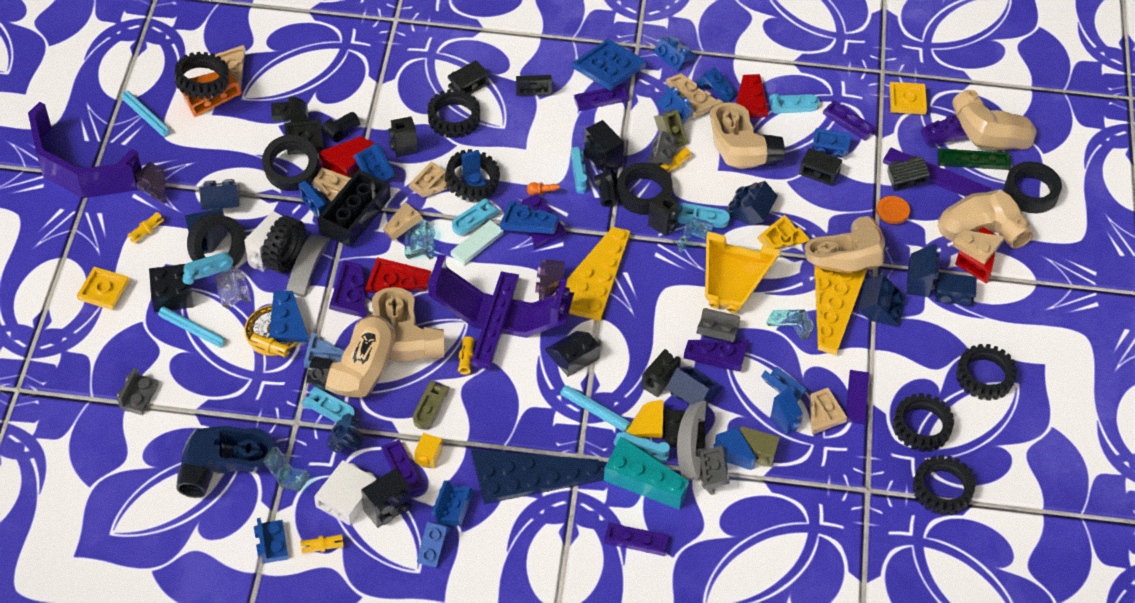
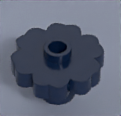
(345, 434)

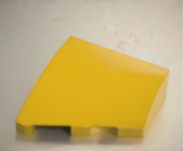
(782, 234)

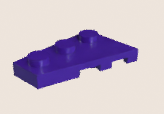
(944, 131)
(540, 239)
(349, 290)
(719, 354)

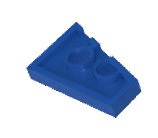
(528, 220)
(286, 319)

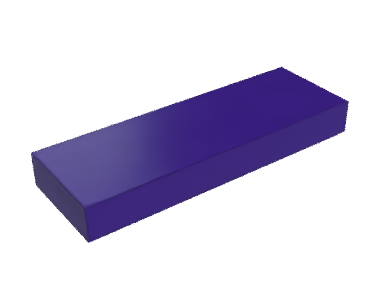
(601, 98)
(849, 120)
(857, 396)
(398, 458)
(636, 539)

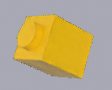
(428, 450)

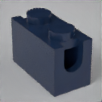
(955, 289)

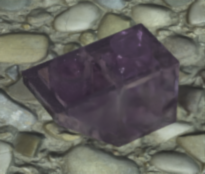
(152, 181)
(549, 276)

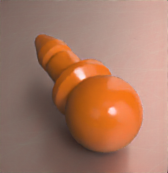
(534, 188)

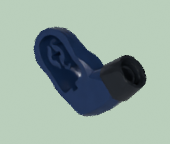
(220, 451)

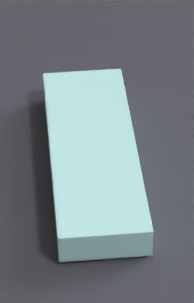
(477, 242)

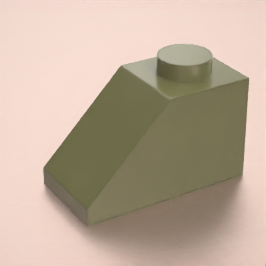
(671, 123)
(762, 445)

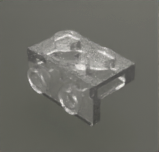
(232, 287)

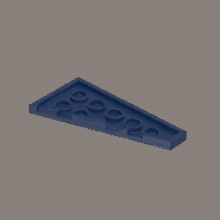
(519, 475)

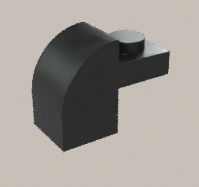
(294, 110)

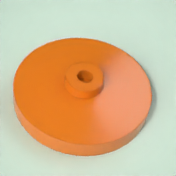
(893, 210)

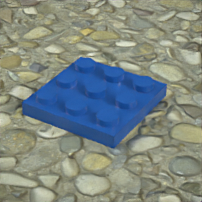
(609, 64)

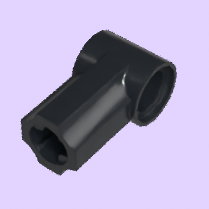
(337, 128)
(606, 184)

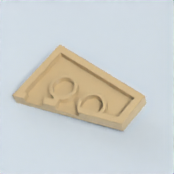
(701, 99)

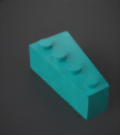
(644, 475)

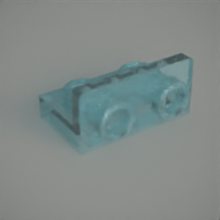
(420, 240)

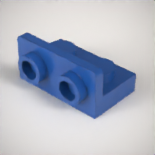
(672, 101)
(313, 198)
(780, 381)
(272, 541)

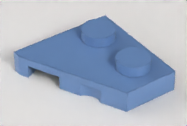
(320, 348)

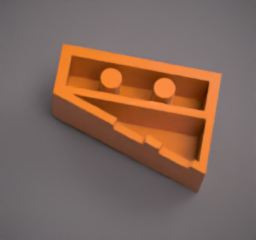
(200, 106)

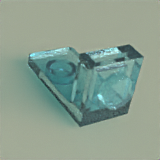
(696, 227)
(797, 318)
(284, 474)

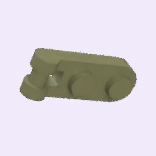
(429, 405)

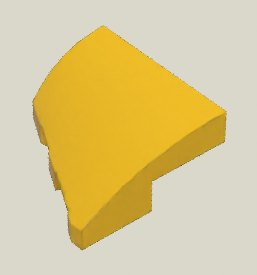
(648, 421)

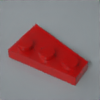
(752, 96)
(394, 274)

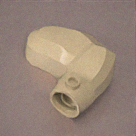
(992, 128)
(991, 210)
(849, 251)
(411, 341)

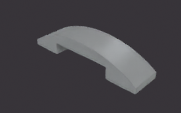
(306, 263)
(687, 439)

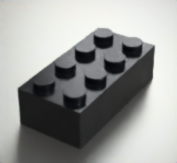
(354, 208)

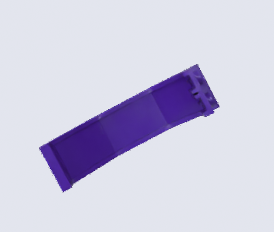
(81, 181)
(472, 304)

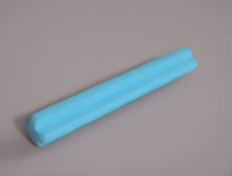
(145, 113)
(191, 327)
(595, 408)

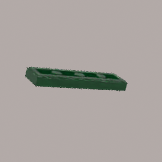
(973, 159)

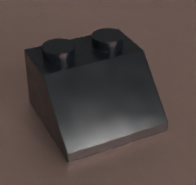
(574, 352)

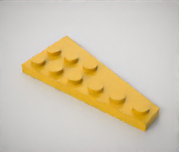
(596, 275)
(835, 301)

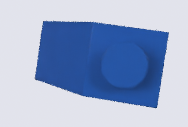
(786, 412)
(736, 448)

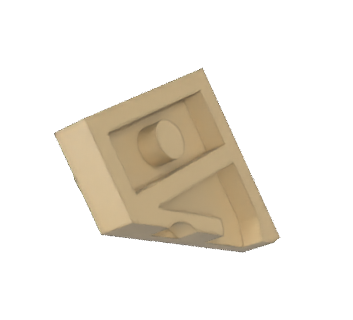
(429, 181)
(330, 183)
(402, 221)
(977, 244)
(825, 411)

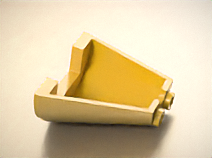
(734, 271)

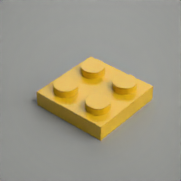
(907, 98)
(103, 288)

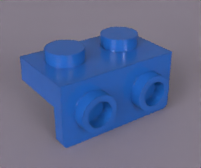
(674, 52)
(831, 142)
(373, 161)
(452, 504)

